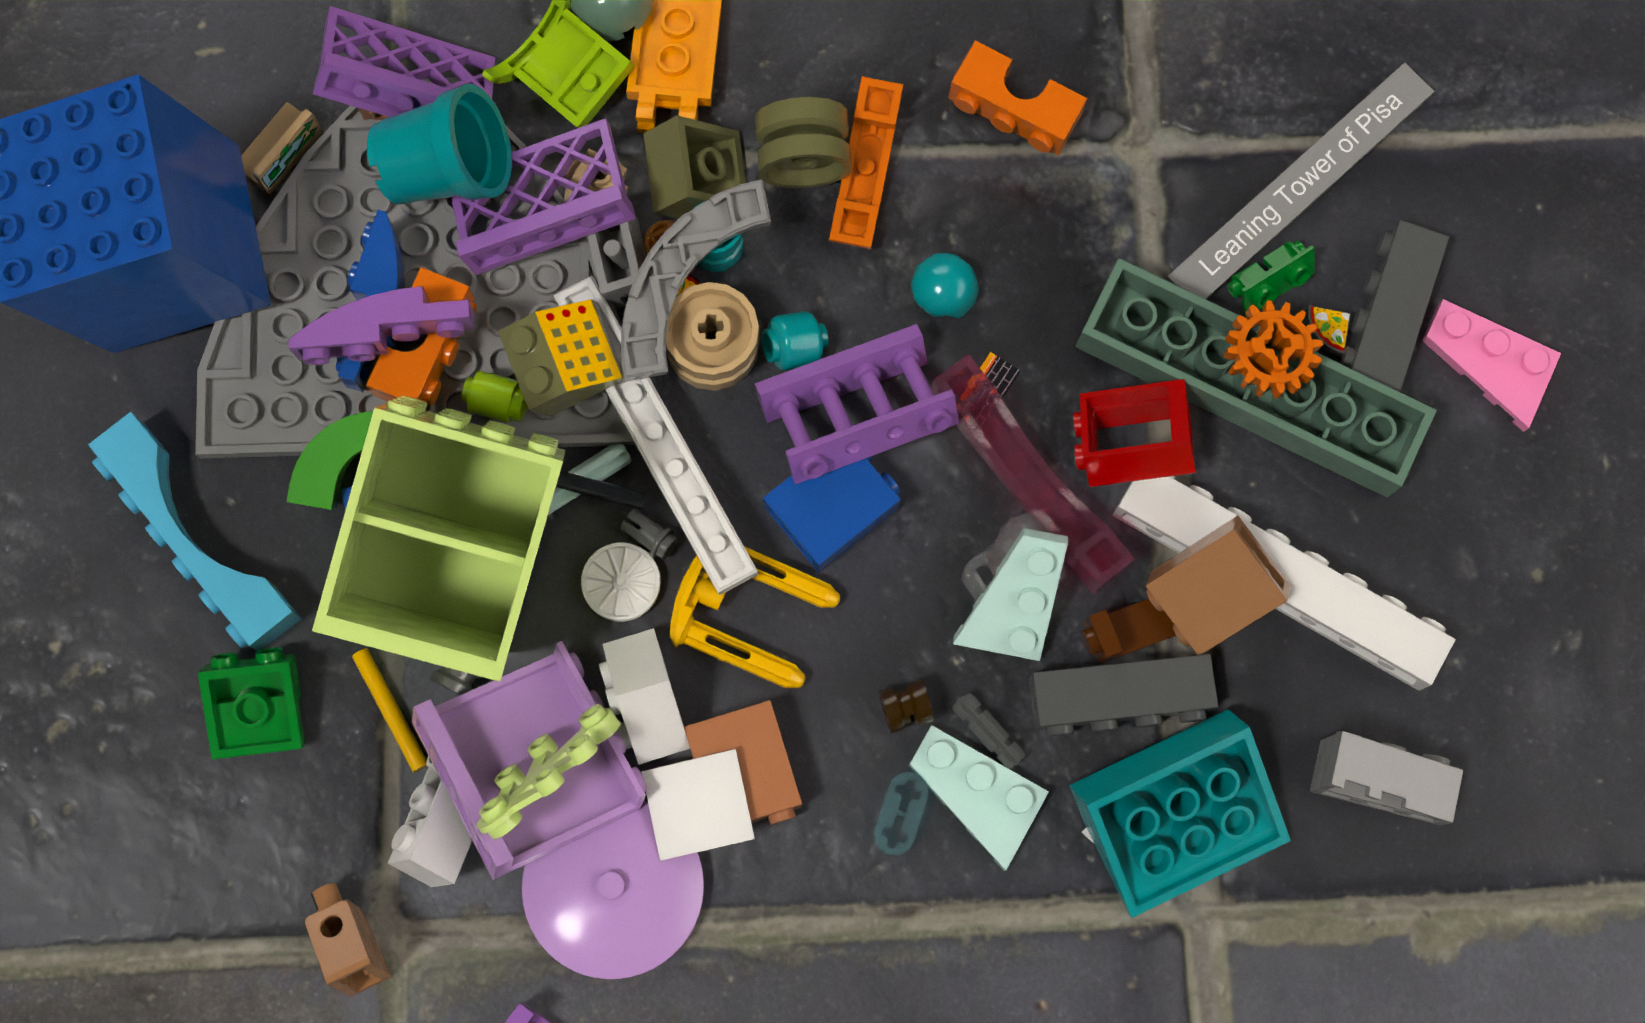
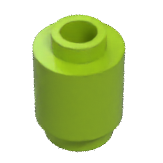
(494, 397)

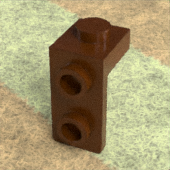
(1125, 630)

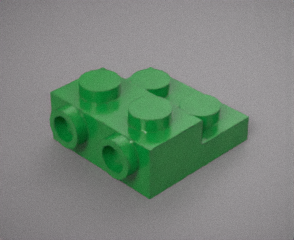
(251, 703)

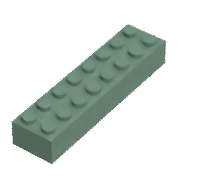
(1332, 420)

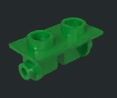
(1288, 268)

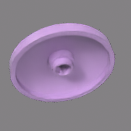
(611, 902)

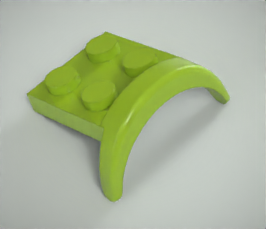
(565, 65)

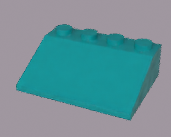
(1181, 812)

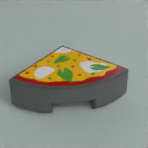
(1331, 328)

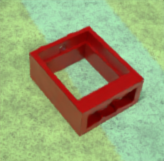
(1129, 407)

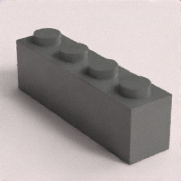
(1395, 303)
(1123, 693)

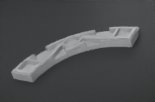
(670, 264)

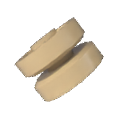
(712, 311)

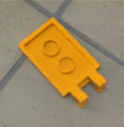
(674, 59)

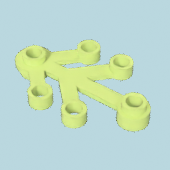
(546, 771)

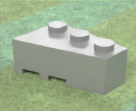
(1387, 778)

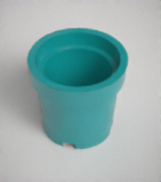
(443, 149)

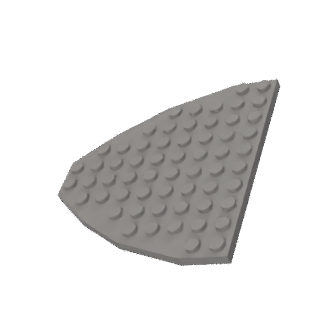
(268, 403)

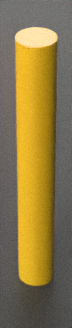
(390, 710)

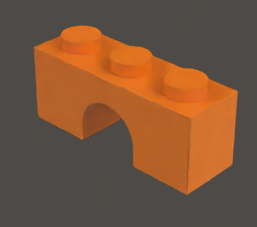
(1041, 120)
(418, 371)

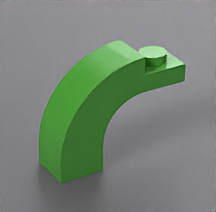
(324, 460)

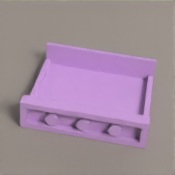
(493, 727)

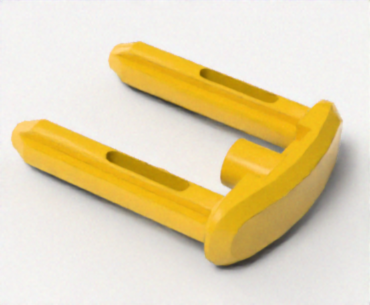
(698, 588)

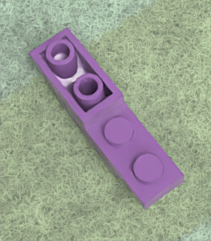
(362, 326)

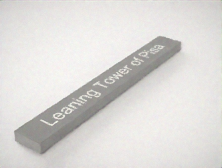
(1302, 183)

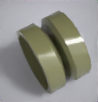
(803, 142)

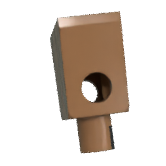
(344, 943)

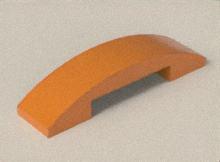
(870, 153)

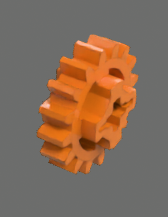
(1285, 334)

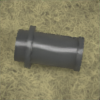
(650, 535)

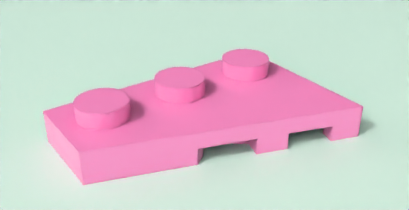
(1498, 360)

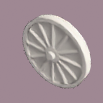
(620, 582)

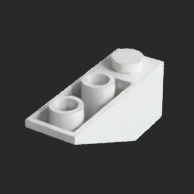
(433, 837)

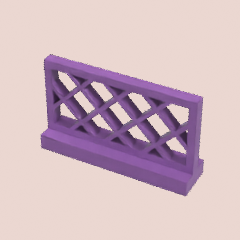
(382, 91)
(546, 224)

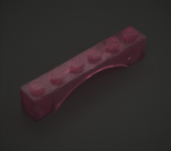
(990, 428)

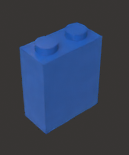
(833, 510)

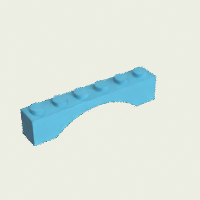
(141, 467)

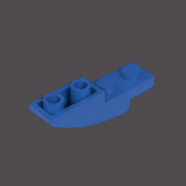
(376, 272)

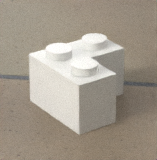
(643, 694)

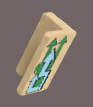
(280, 147)

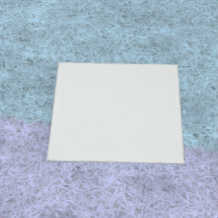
(698, 805)

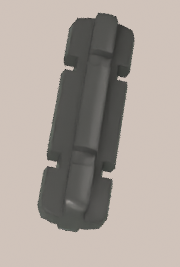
(988, 731)

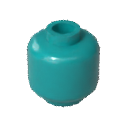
(794, 340)

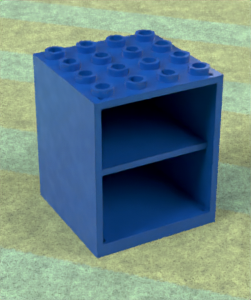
(125, 218)

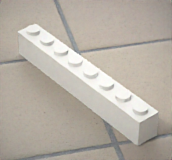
(1318, 596)

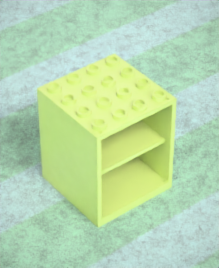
(439, 537)

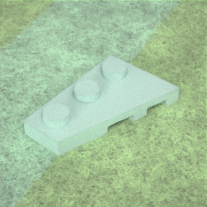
(1019, 600)
(980, 792)

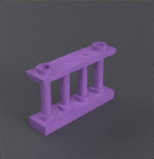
(847, 372)

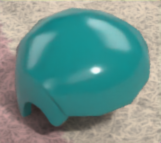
(945, 285)

